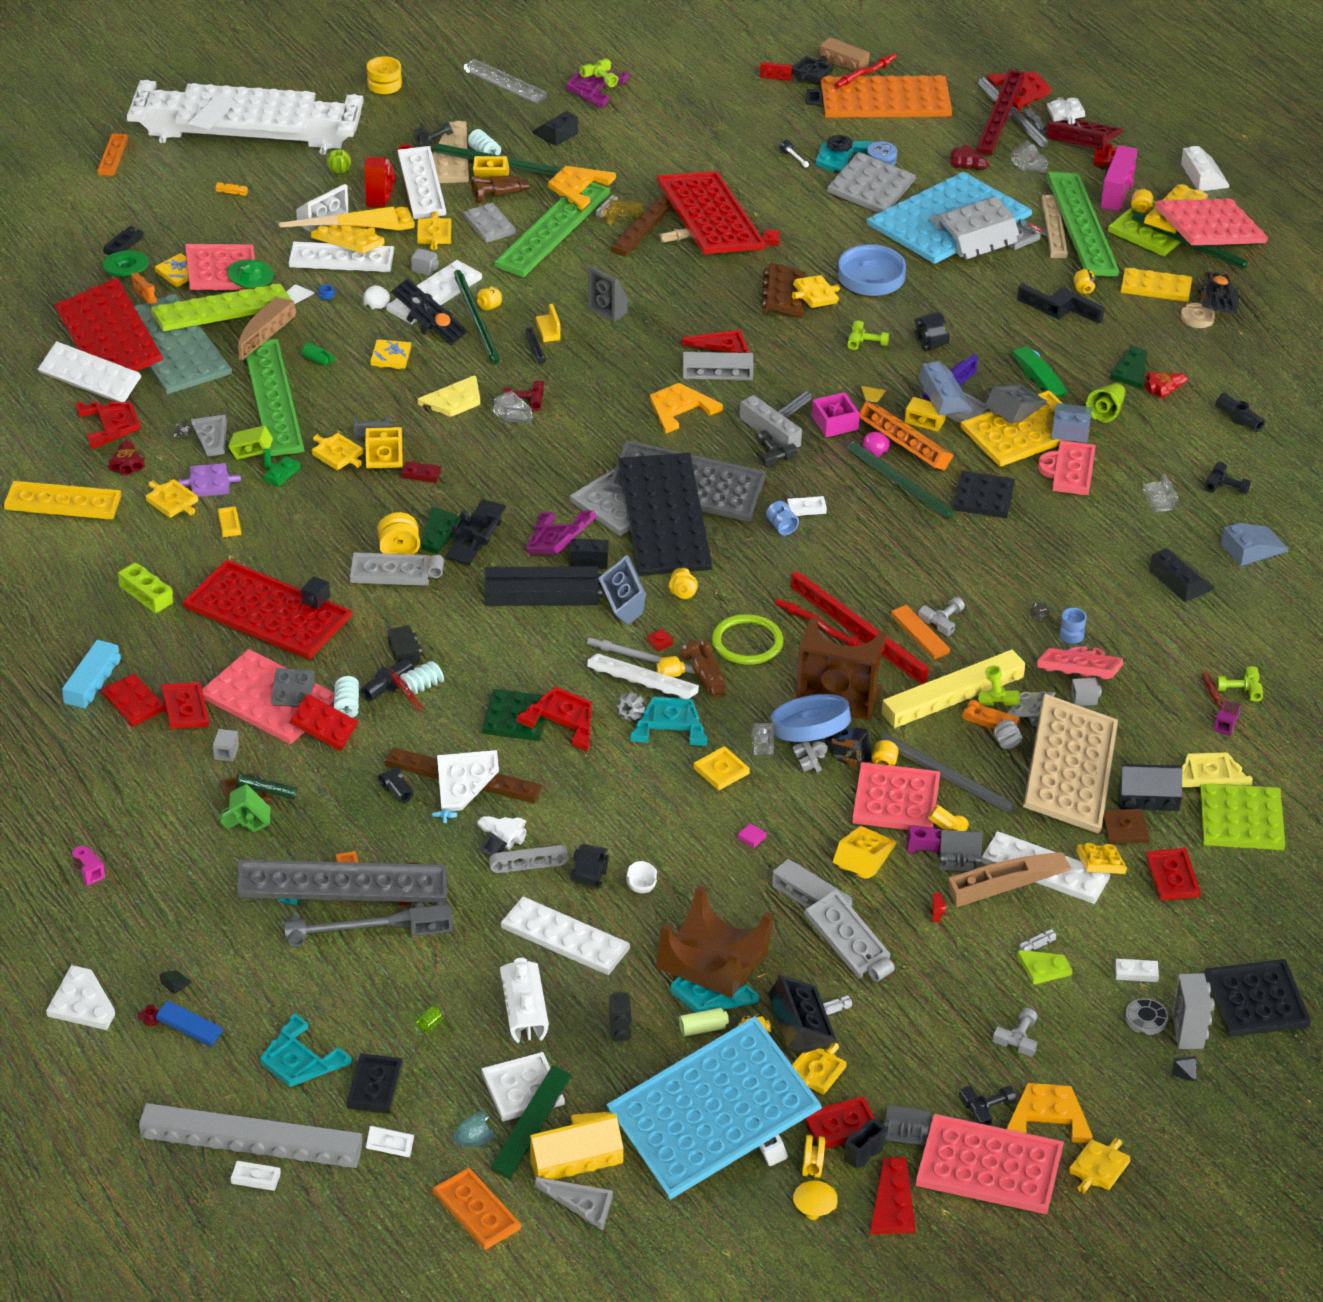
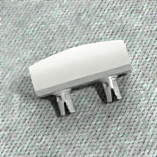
(524, 998)

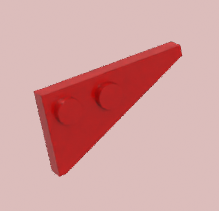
(725, 341)

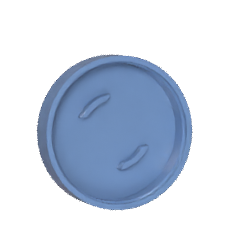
(871, 270)
(811, 717)

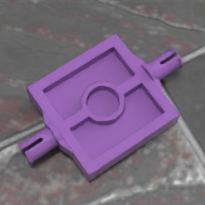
(209, 479)

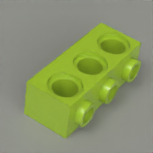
(145, 587)

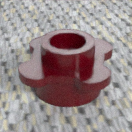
(149, 1015)

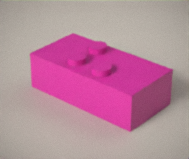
(1119, 178)

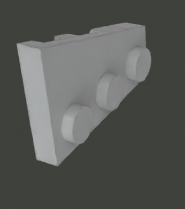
(211, 433)

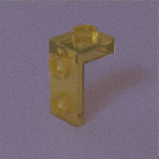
(622, 208)

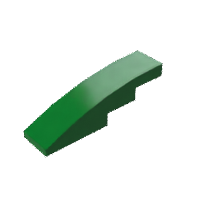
(1039, 371)

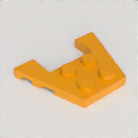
(574, 180)
(677, 400)
(1051, 1105)

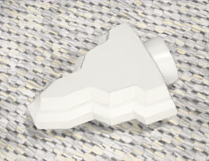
(508, 829)

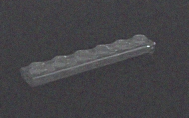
(505, 81)

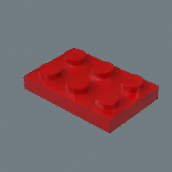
(133, 699)
(185, 705)
(323, 722)
(1173, 874)
(839, 1121)

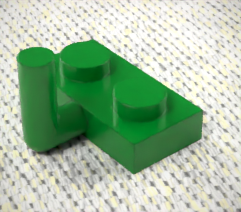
(281, 471)

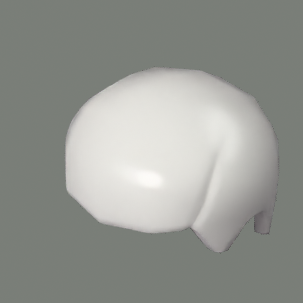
(376, 297)
(641, 877)

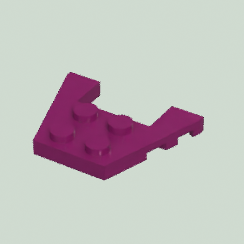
(591, 85)
(553, 538)

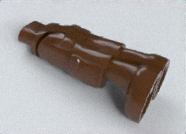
(497, 185)
(705, 666)

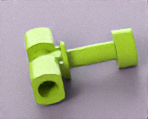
(599, 71)
(858, 335)
(1249, 683)
(997, 693)

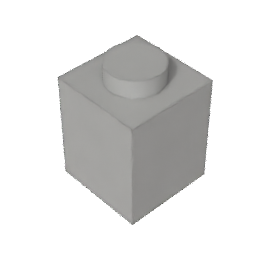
(424, 262)
(1085, 691)
(225, 745)

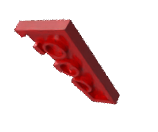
(894, 1202)

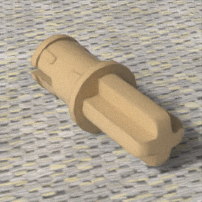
(675, 235)

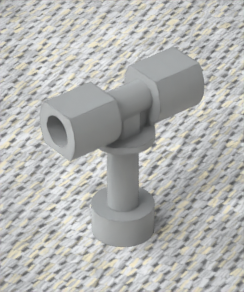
(940, 617)
(1017, 1036)

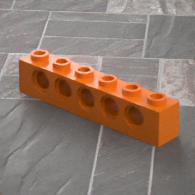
(905, 435)

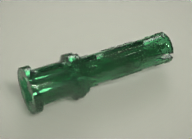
(258, 784)

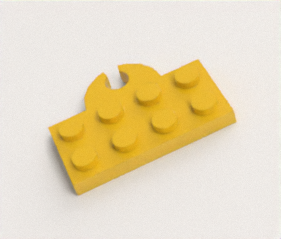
(349, 237)

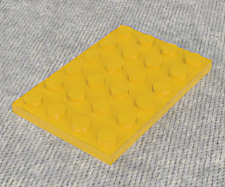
(1014, 441)

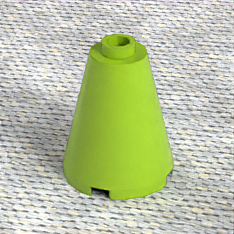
(1106, 402)

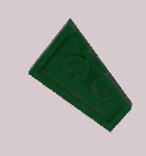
(1131, 368)
(438, 529)

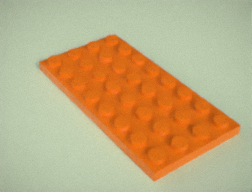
(887, 97)

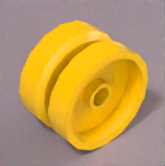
(384, 75)
(398, 534)

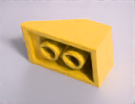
(863, 852)

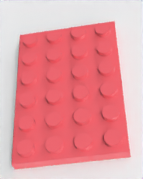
(1211, 221)
(247, 692)
(990, 1164)

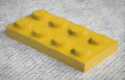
(1156, 284)

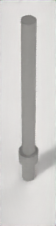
(607, 646)

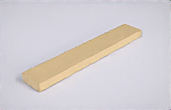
(1054, 227)

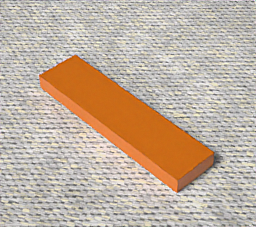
(112, 154)
(920, 632)

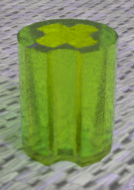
(430, 1019)

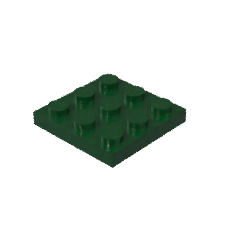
(504, 712)

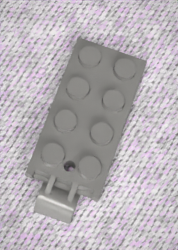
(395, 568)
(850, 937)

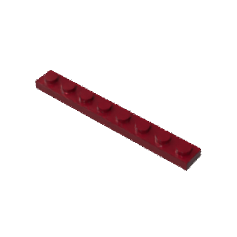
(1000, 112)

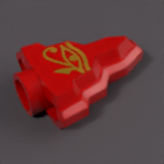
(1162, 383)

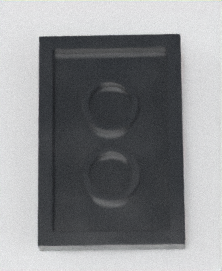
(374, 1083)

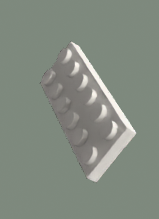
(421, 182)
(336, 257)
(441, 287)
(89, 372)
(1074, 882)
(565, 935)

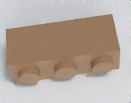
(844, 54)

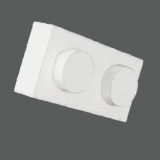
(807, 505)
(1136, 970)
(390, 1141)
(255, 1175)

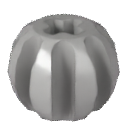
(630, 700)
(1007, 734)

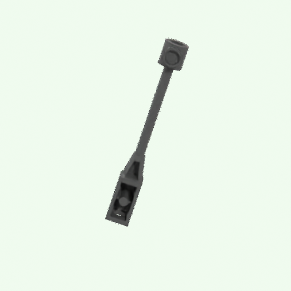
(419, 918)

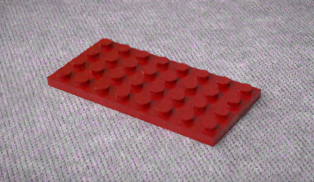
(710, 212)
(109, 326)
(266, 609)

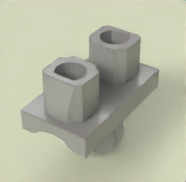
(817, 750)

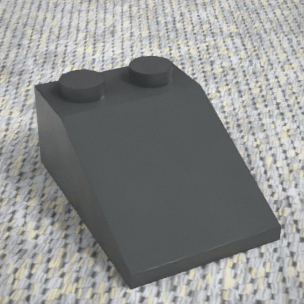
(605, 295)
(1014, 402)

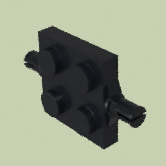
(812, 69)

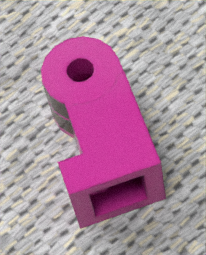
(89, 864)

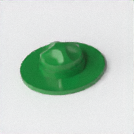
(125, 263)
(250, 273)

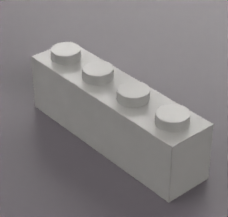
(717, 365)
(763, 417)
(802, 884)

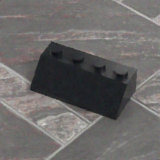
(801, 1015)

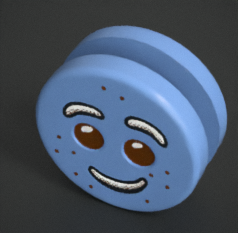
(883, 151)

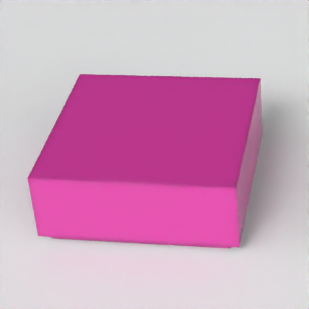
(752, 835)

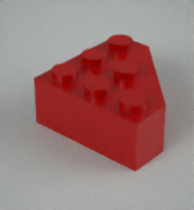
(378, 181)

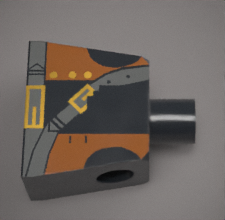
(850, 746)

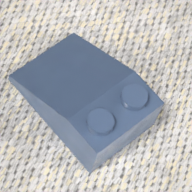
(1071, 422)
(1251, 543)

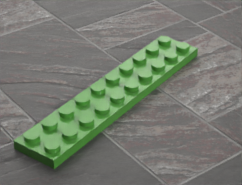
(1082, 223)
(548, 232)
(274, 398)

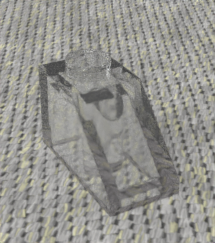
(512, 408)
(763, 738)

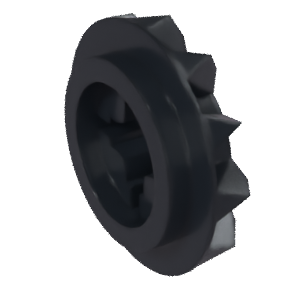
(835, 141)

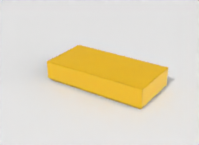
(229, 521)

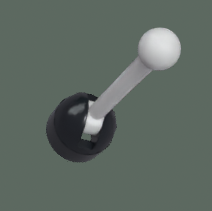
(787, 147)

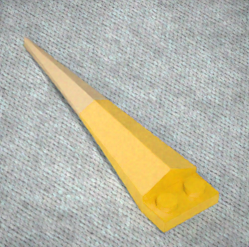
(381, 218)

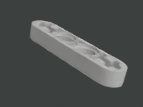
(529, 859)

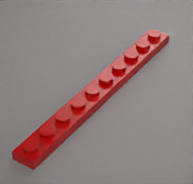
(858, 626)

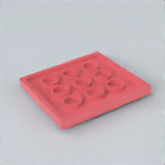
(210, 263)
(895, 796)

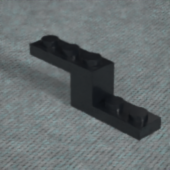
(1060, 303)

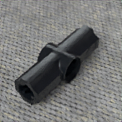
(1240, 412)
(383, 681)

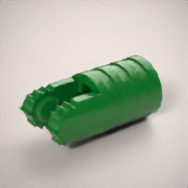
(317, 354)

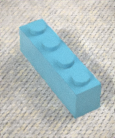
(91, 674)

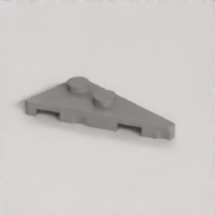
(585, 1201)

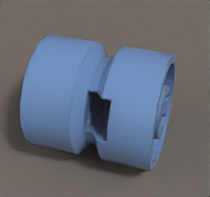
(782, 518)
(1073, 625)

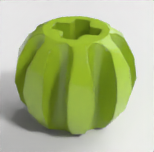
(338, 161)

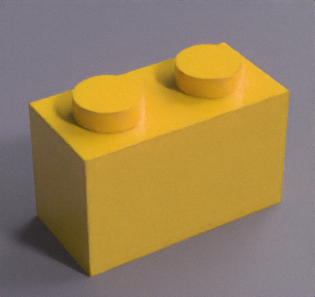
(491, 166)
(923, 414)

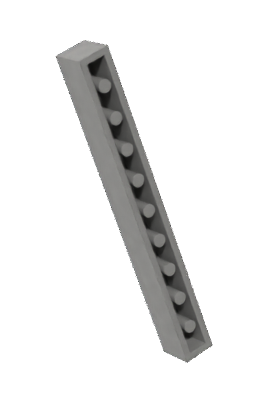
(251, 1135)

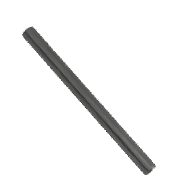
(1015, 114)
(951, 775)

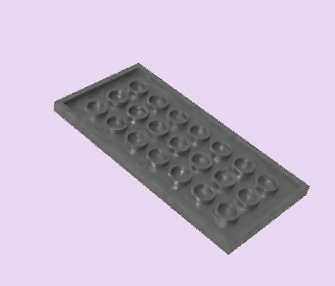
(721, 486)

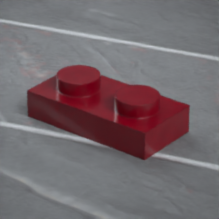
(421, 472)

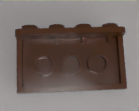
(778, 290)

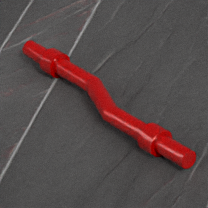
(847, 79)
(794, 609)

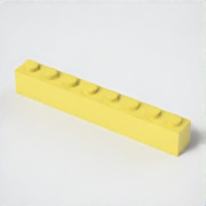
(950, 689)

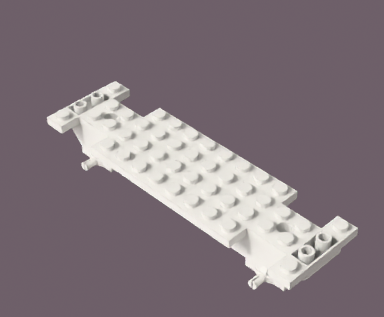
(255, 114)

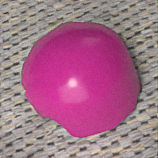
(876, 443)

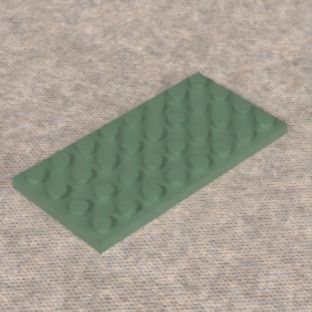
(186, 352)

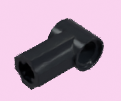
(394, 782)

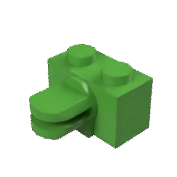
(246, 809)

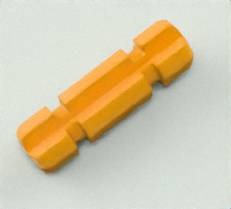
(231, 189)

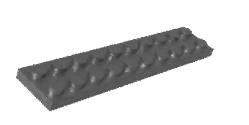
(342, 881)

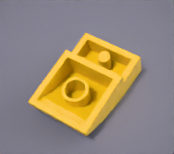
(384, 447)

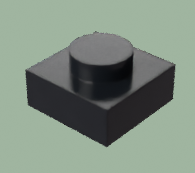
(492, 844)

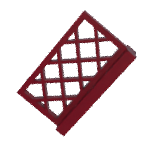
(1082, 133)

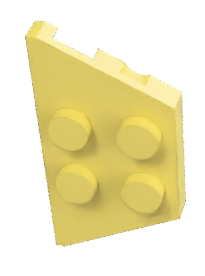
(453, 398)
(1212, 769)

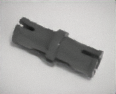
(1035, 120)

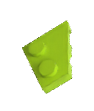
(1044, 966)

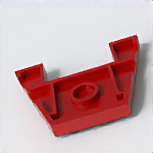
(1032, 88)
(116, 418)
(564, 709)

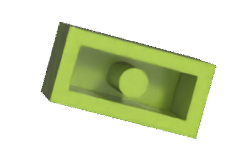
(250, 442)

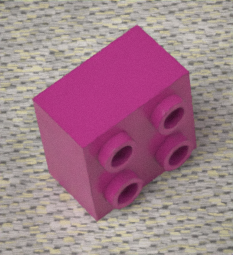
(835, 414)

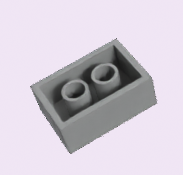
(1192, 1011)

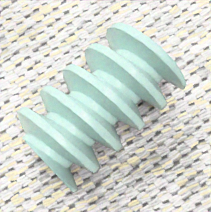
(482, 142)
(422, 676)
(346, 695)

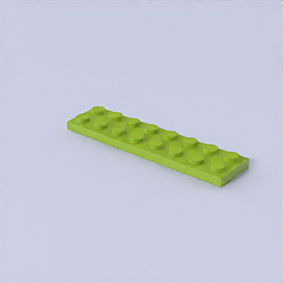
(216, 307)

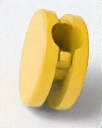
(813, 1157)

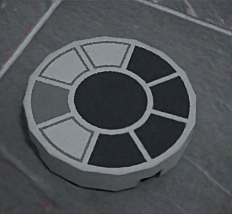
(1146, 1016)

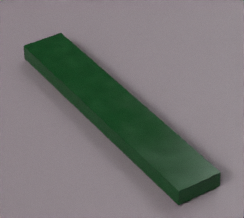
(531, 1122)

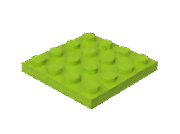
(1141, 234)
(1242, 816)

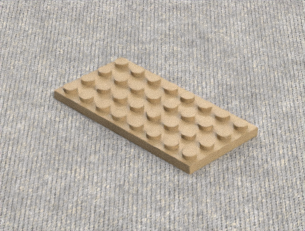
(1071, 763)

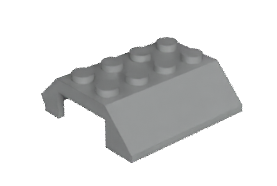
(978, 226)

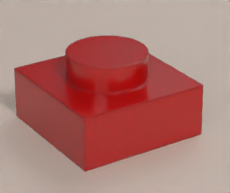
(771, 237)
(660, 640)
(938, 907)

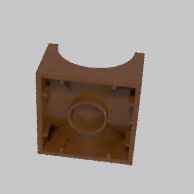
(840, 670)
(711, 950)

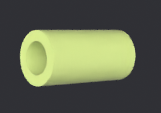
(703, 1022)

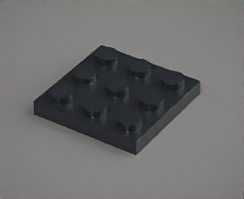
(984, 494)

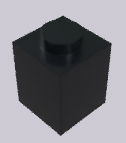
(315, 592)

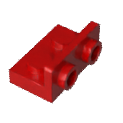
(776, 71)

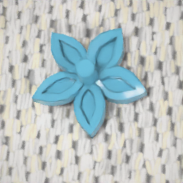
(444, 814)

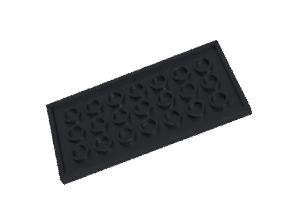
(664, 513)

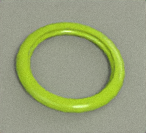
(742, 659)

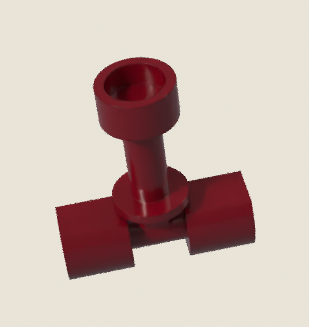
(534, 395)

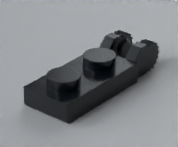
(123, 241)

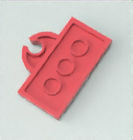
(1069, 467)
(1080, 661)

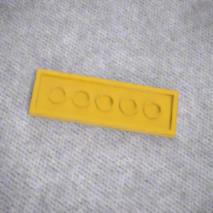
(1180, 192)
(62, 500)

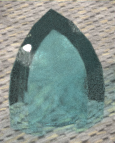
(473, 1131)

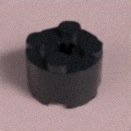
(931, 331)
(590, 865)

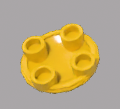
(815, 1199)

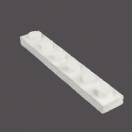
(644, 676)

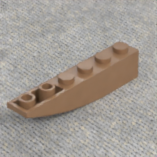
(265, 324)
(1005, 876)

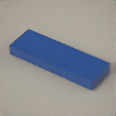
(189, 1023)

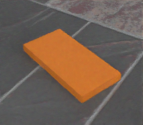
(476, 1208)

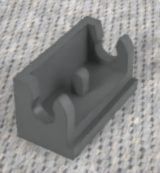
(360, 427)

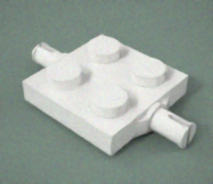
(1065, 109)

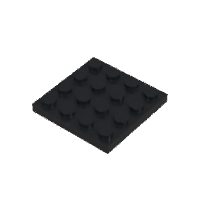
(1257, 997)

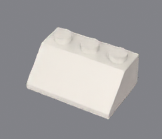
(1202, 169)
(328, 204)

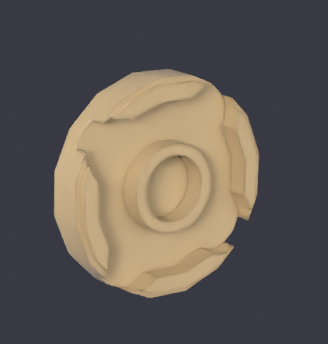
(1197, 315)

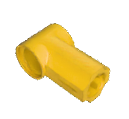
(948, 821)

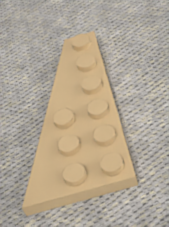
(452, 168)

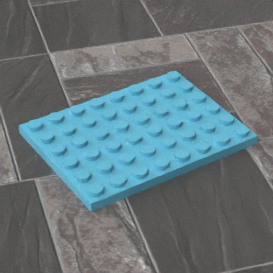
(910, 223)
(713, 1107)

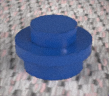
(326, 292)

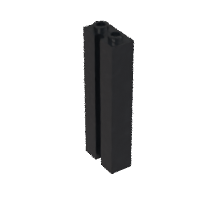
(542, 586)

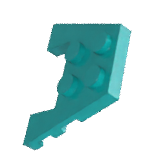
(838, 161)
(671, 715)
(703, 999)
(296, 1063)

